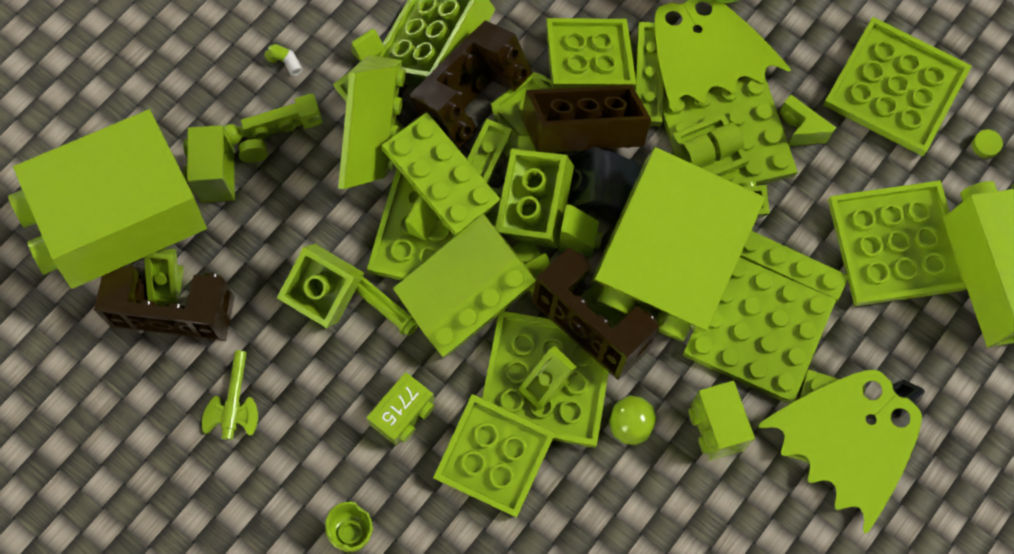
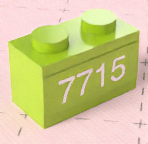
(401, 409)

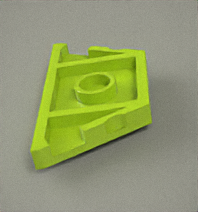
(509, 107)

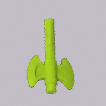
(232, 413)

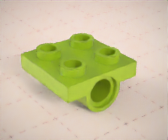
(712, 145)

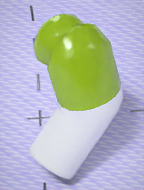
(277, 52)

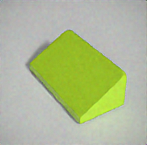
(421, 219)

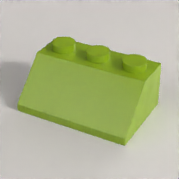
(535, 197)

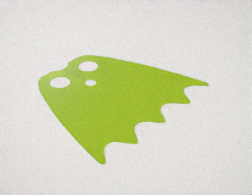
(713, 57)
(846, 450)

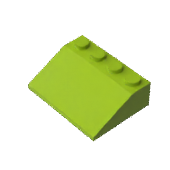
(430, 32)
(370, 120)
(464, 286)

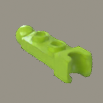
(284, 119)

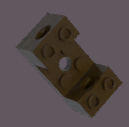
(482, 57)
(558, 297)
(125, 305)

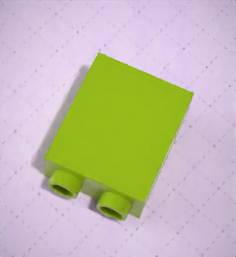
(105, 200)
(676, 244)
(984, 247)

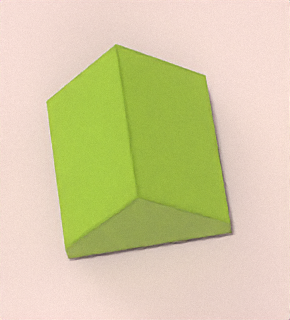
(367, 45)

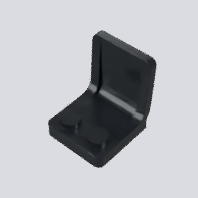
(601, 179)

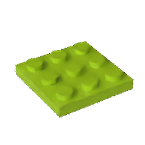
(589, 52)
(494, 455)

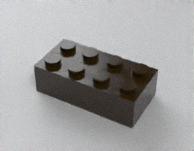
(585, 118)

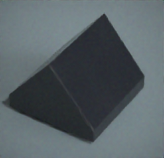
(908, 390)

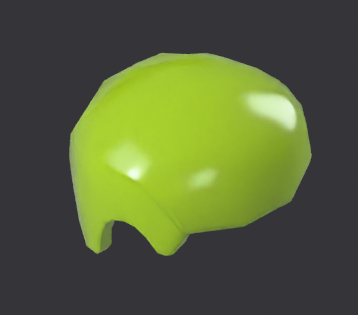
(632, 420)
(348, 527)

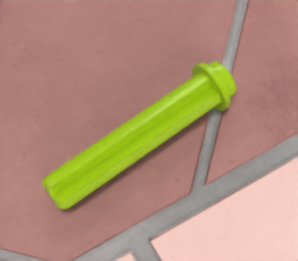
(387, 307)

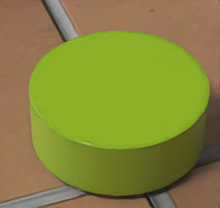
(987, 144)
(253, 150)

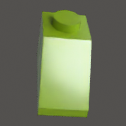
(579, 232)

